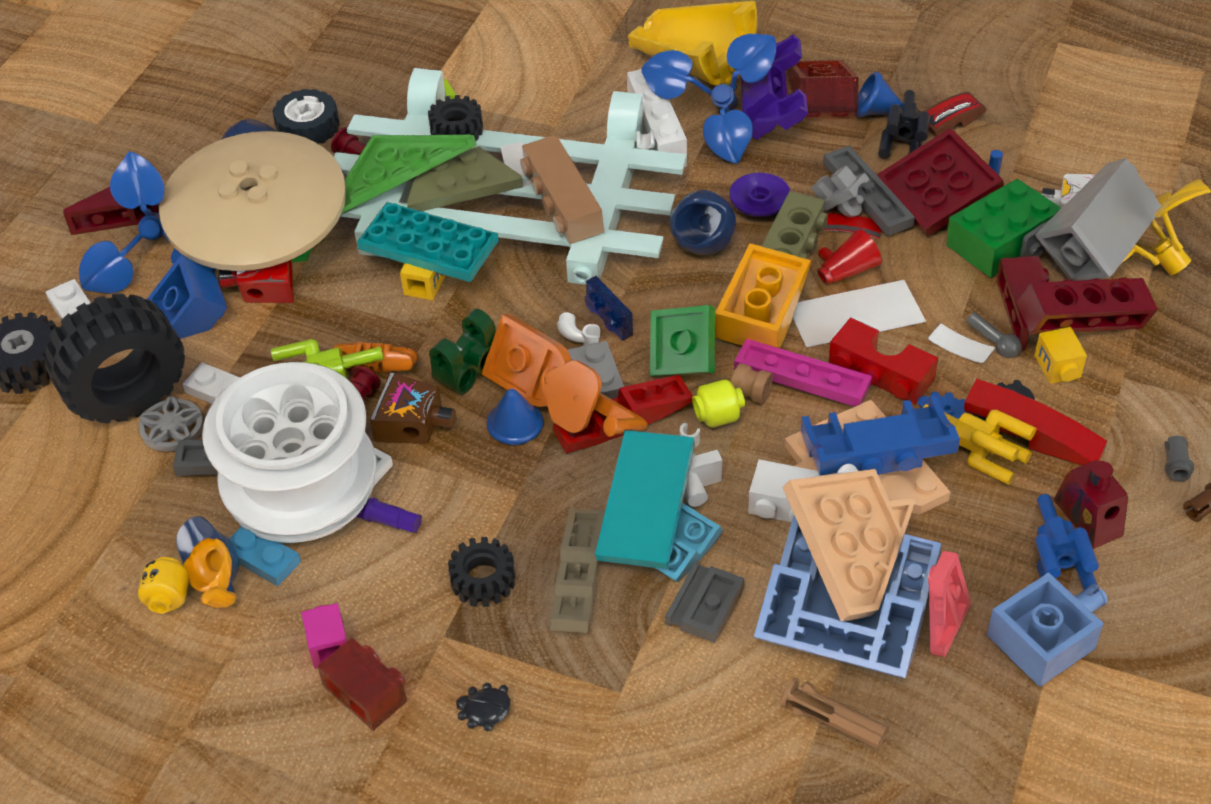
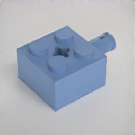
(1047, 627)

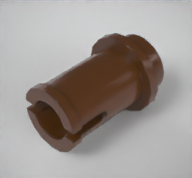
(1201, 504)

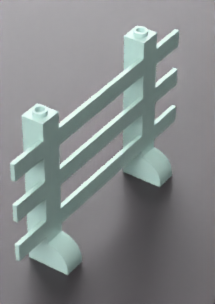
(609, 185)

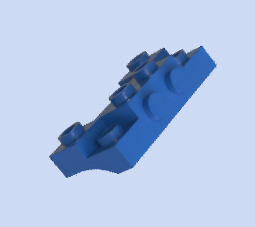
(881, 443)

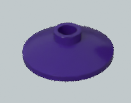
(759, 194)

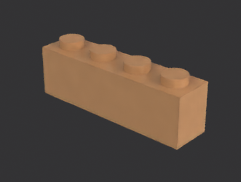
(562, 189)

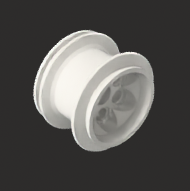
(291, 451)

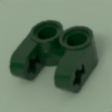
(459, 363)

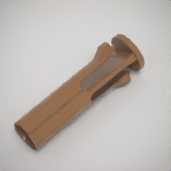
(839, 716)

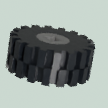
(23, 352)

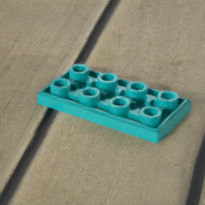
(428, 241)
(645, 499)

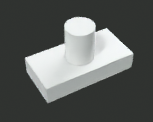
(703, 471)

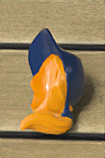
(209, 560)

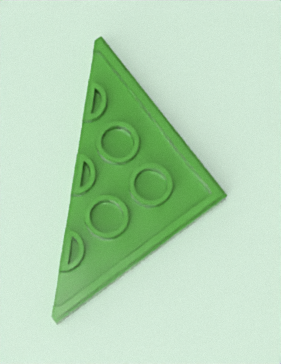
(396, 159)

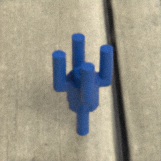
(1063, 546)

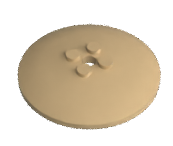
(285, 214)

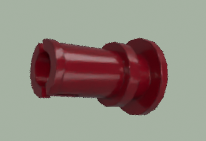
(346, 143)
(364, 380)

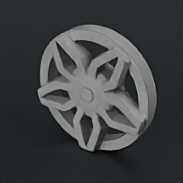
(170, 424)

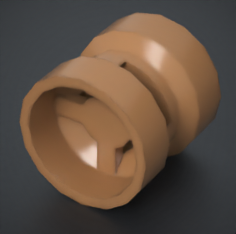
(753, 383)

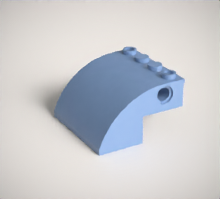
(803, 617)

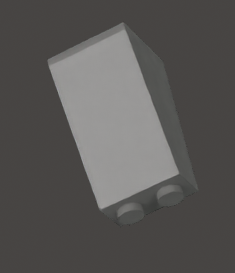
(1100, 223)

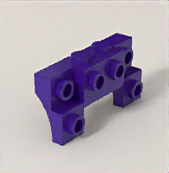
(767, 99)

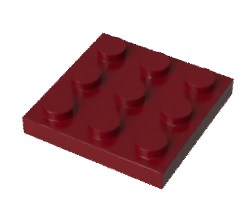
(940, 180)

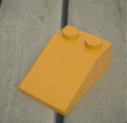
(761, 297)

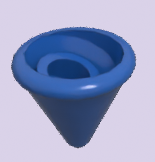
(875, 97)
(514, 420)

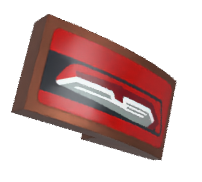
(955, 110)

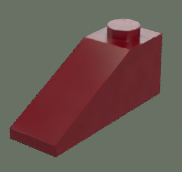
(101, 213)
(1012, 281)

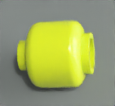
(718, 403)

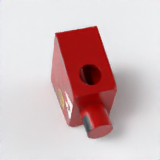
(262, 285)

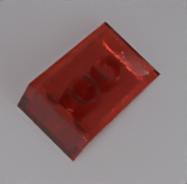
(827, 85)

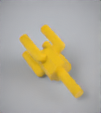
(984, 438)

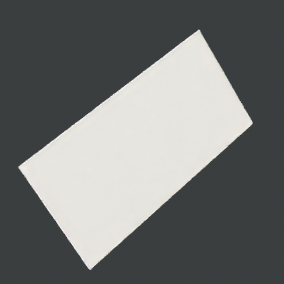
(878, 306)

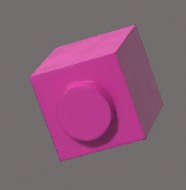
(323, 631)

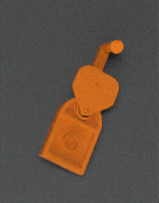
(548, 377)

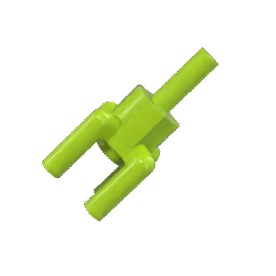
(329, 358)

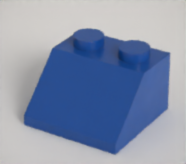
(189, 297)

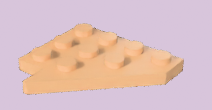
(916, 483)
(851, 535)

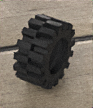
(463, 111)
(482, 588)

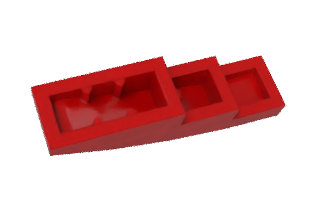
(647, 399)
(1055, 432)

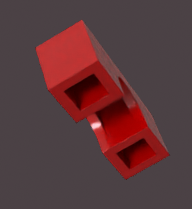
(903, 374)

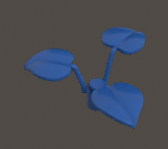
(732, 129)
(131, 185)

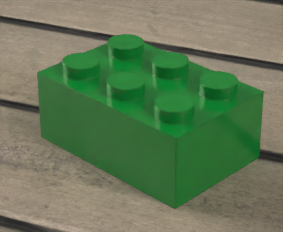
(997, 225)

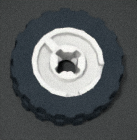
(307, 114)

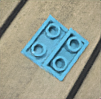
(692, 541)

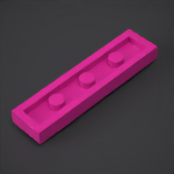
(806, 373)

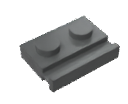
(705, 601)

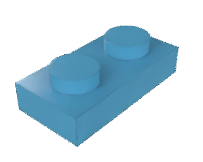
(264, 557)

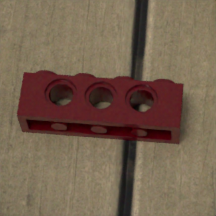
(1087, 305)

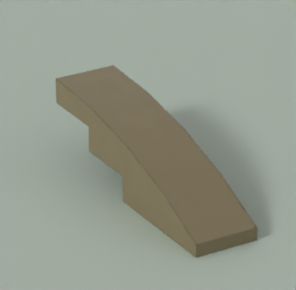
(577, 571)

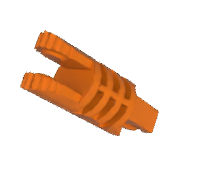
(394, 357)

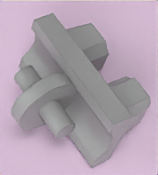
(841, 192)

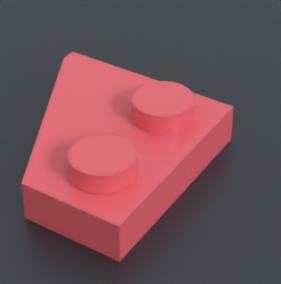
(947, 602)

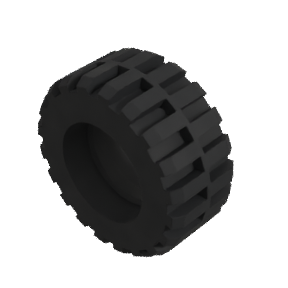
(98, 333)

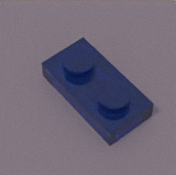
(609, 308)

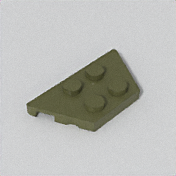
(462, 179)

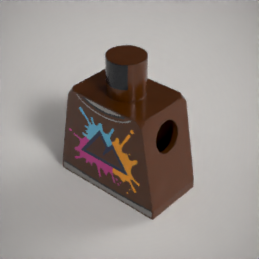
(408, 411)

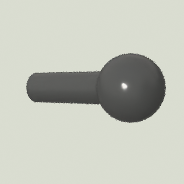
(1006, 345)

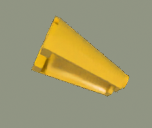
(700, 33)

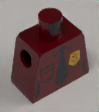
(1094, 502)

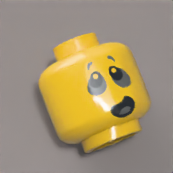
(163, 584)

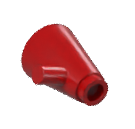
(851, 258)

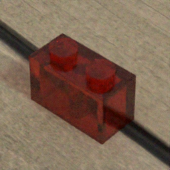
(363, 683)

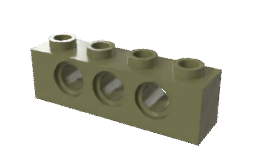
(797, 225)

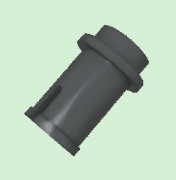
(1179, 465)

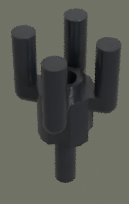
(905, 124)

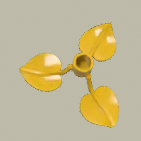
(1170, 251)

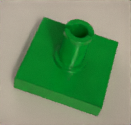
(682, 341)

